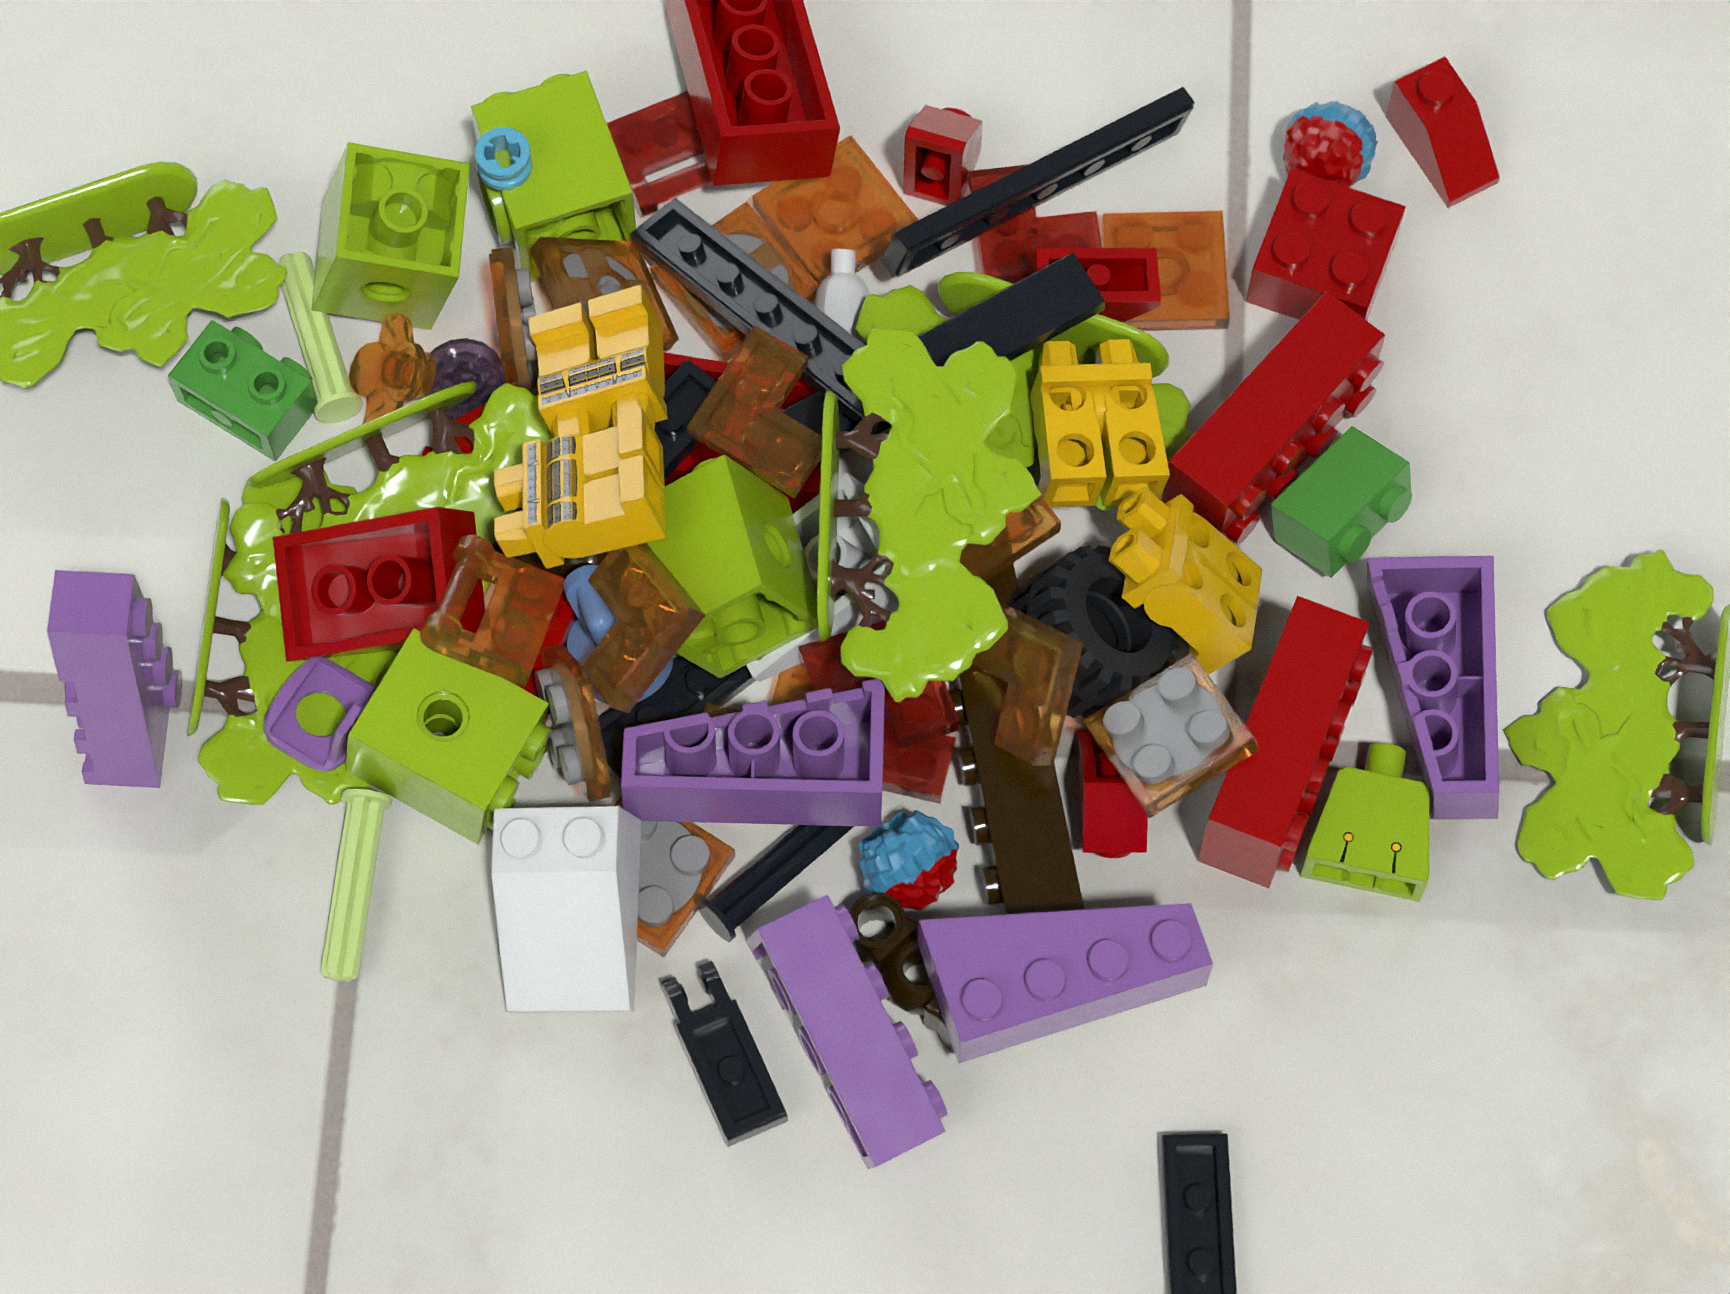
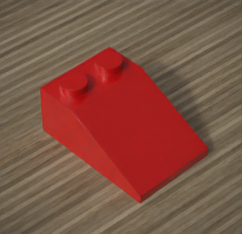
(369, 582)

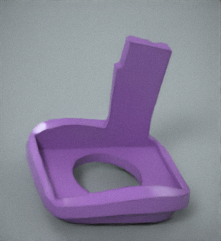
(312, 677)

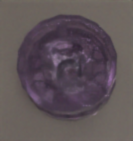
(464, 362)

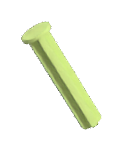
(318, 343)
(353, 883)

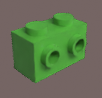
(244, 389)
(1342, 502)

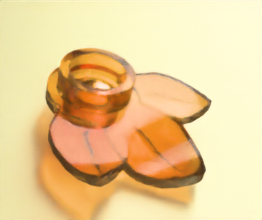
(392, 369)

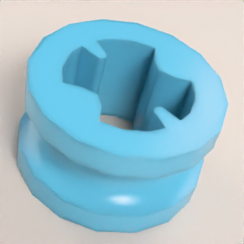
(489, 168)

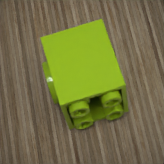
(575, 174)
(390, 235)
(741, 563)
(453, 778)

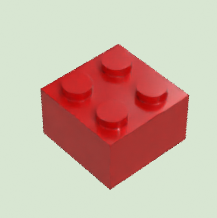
(1324, 242)

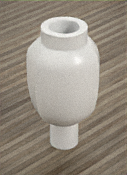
(842, 292)

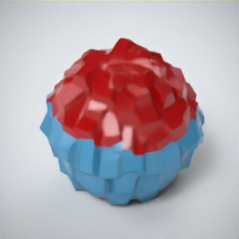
(1330, 143)
(909, 859)

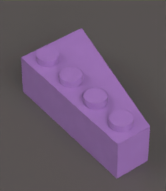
(1442, 657)
(113, 675)
(764, 764)
(1052, 971)
(850, 1030)

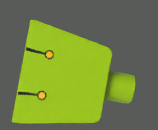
(1374, 829)

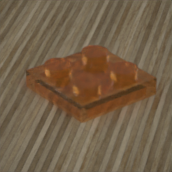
(842, 211)
(1189, 265)

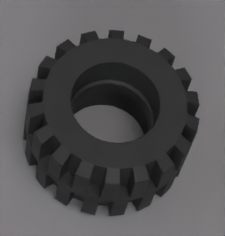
(1119, 642)

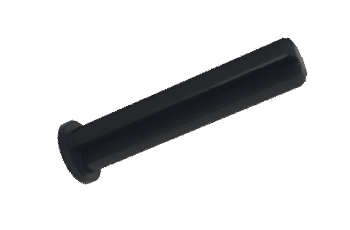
(767, 877)

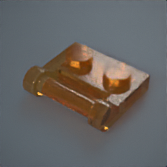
(514, 617)

